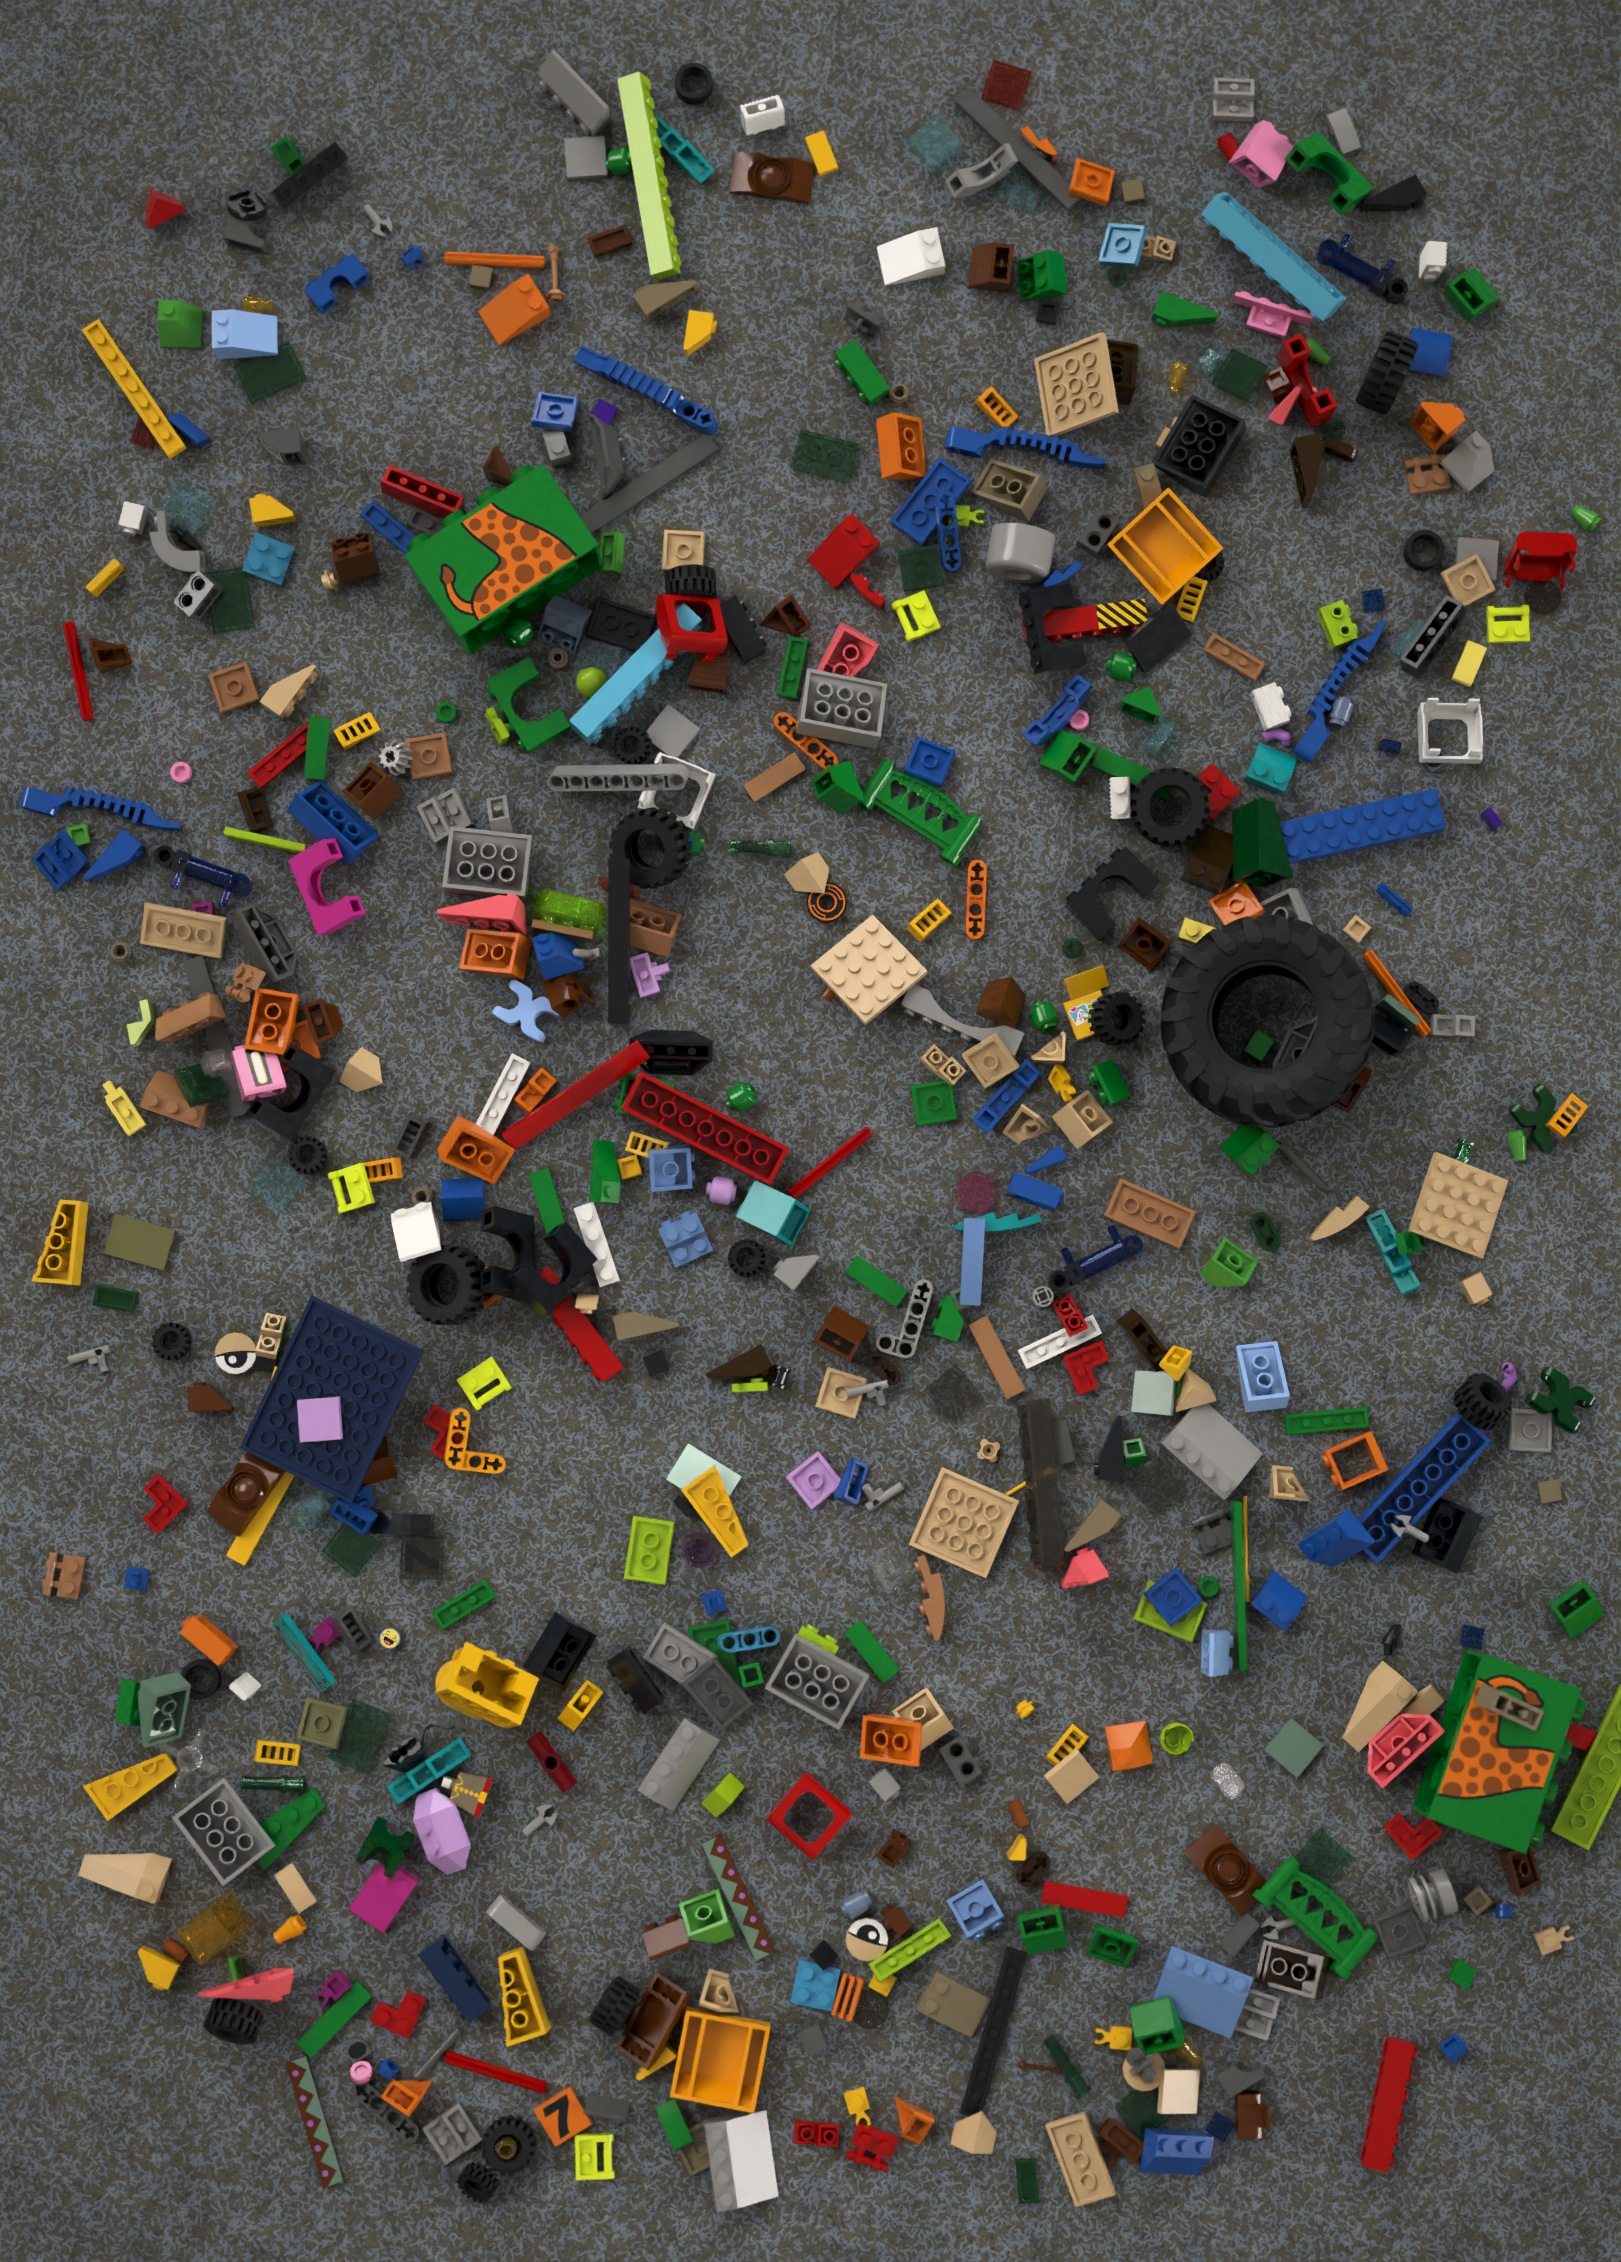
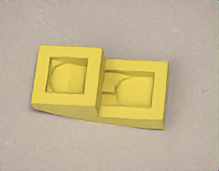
(1469, 663)

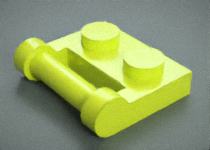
(921, 612)
(1508, 630)
(357, 1186)
(479, 1378)
(587, 2156)

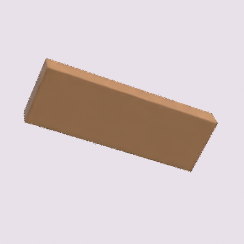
(1233, 657)
(774, 777)
(563, 930)

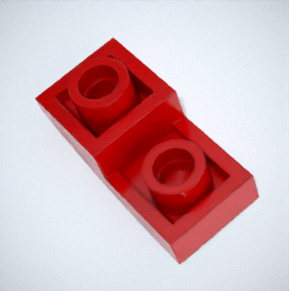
(862, 585)
(1069, 1315)
(1581, 1736)
(816, 2133)

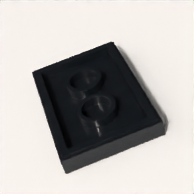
(620, 625)
(1157, 637)

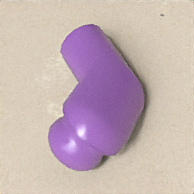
(1279, 734)
(1509, 1374)

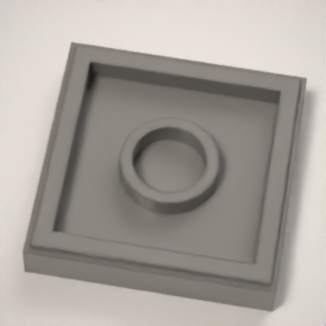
(585, 157)
(1486, 550)
(672, 732)
(1530, 1431)

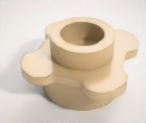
(330, 581)
(994, 1447)

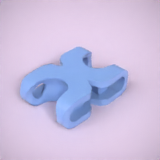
(525, 1011)

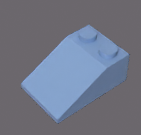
(243, 334)
(1262, 1377)
(1215, 1652)

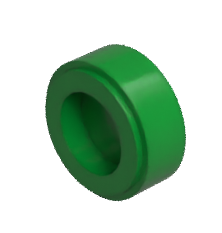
(446, 712)
(1208, 1586)

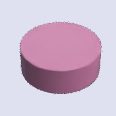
(1079, 720)
(181, 772)
(361, 2072)

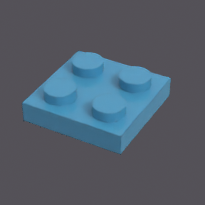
(1122, 244)
(268, 559)
(814, 1986)

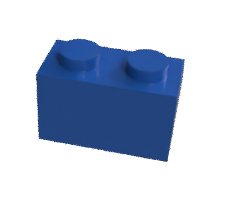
(556, 955)
(1278, 1600)

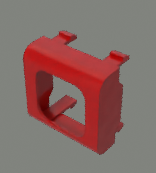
(1548, 557)
(678, 639)
(808, 1783)

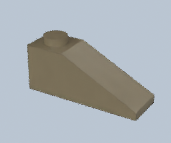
(659, 297)
(1146, 484)
(635, 1324)
(1098, 1522)
(1508, 1707)

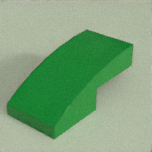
(287, 156)
(1409, 1242)
(674, 2125)

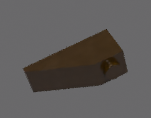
(1143, 1338)
(745, 1365)

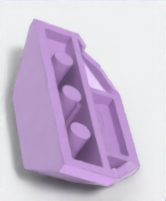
(441, 1831)

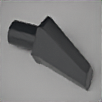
(186, 538)
(1391, 1639)

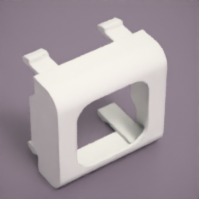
(1467, 712)
(697, 773)

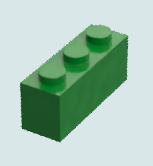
(861, 373)

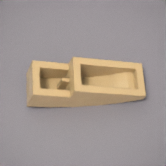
(1339, 1219)

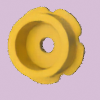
(1024, 1709)

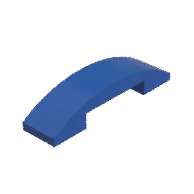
(1060, 713)
(1006, 1096)

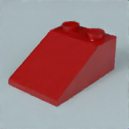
(844, 551)

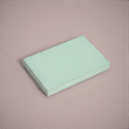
(694, 1463)

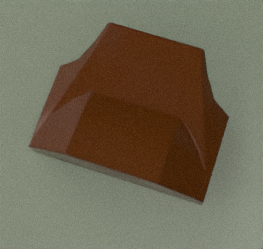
(323, 1020)

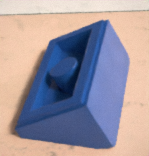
(189, 429)

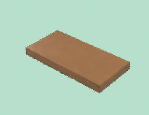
(1149, 1213)

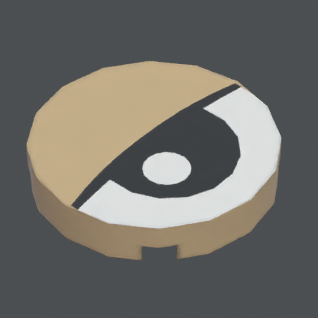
(235, 1353)
(866, 1939)

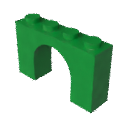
(1319, 153)
(531, 734)

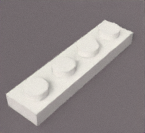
(503, 1093)
(597, 1243)
(1056, 1344)

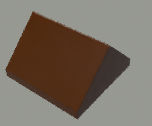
(1144, 943)
(1002, 1002)
(382, 1465)
(1519, 1870)

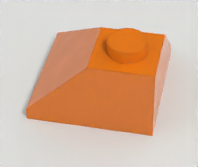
(1128, 1745)

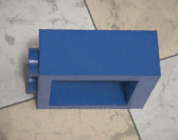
(1035, 1191)

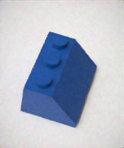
(1336, 1540)
(1175, 2151)

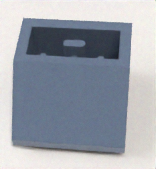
(564, 624)

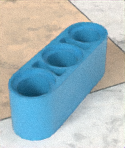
(758, 1639)

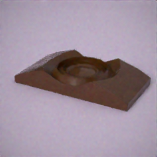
(771, 177)
(244, 1493)
(1226, 1868)
(653, 2021)

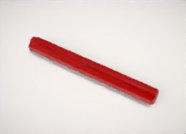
(78, 671)
(830, 1163)
(495, 2072)

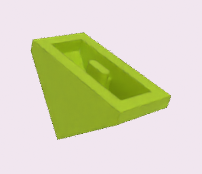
(723, 1795)

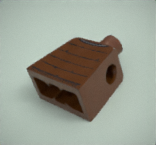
(708, 675)

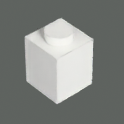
(133, 518)

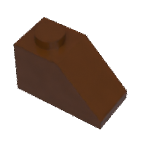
(206, 1398)

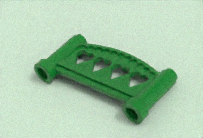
(953, 841)
(1278, 1892)

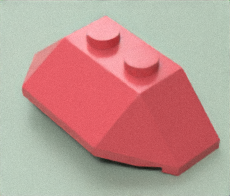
(1400, 1745)

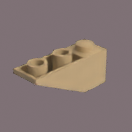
(284, 694)

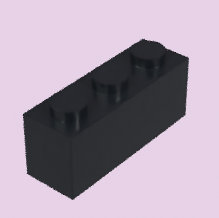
(742, 630)

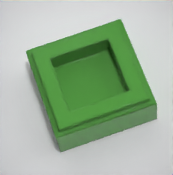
(80, 834)

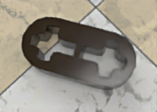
(1340, 449)
(880, 1372)
(1028, 1865)

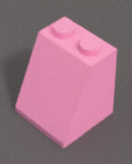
(1262, 154)

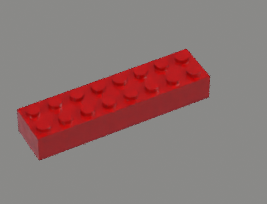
(704, 1128)

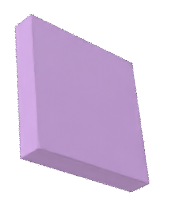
(319, 1419)
(814, 1480)

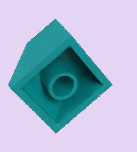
(1270, 769)

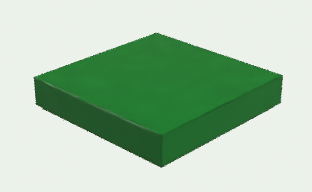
(933, 1103)

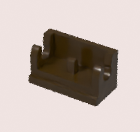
(255, 810)

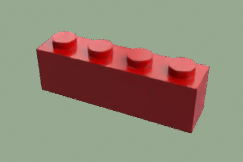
(421, 492)

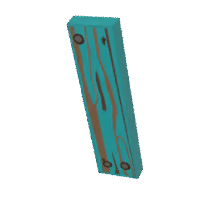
(304, 1652)

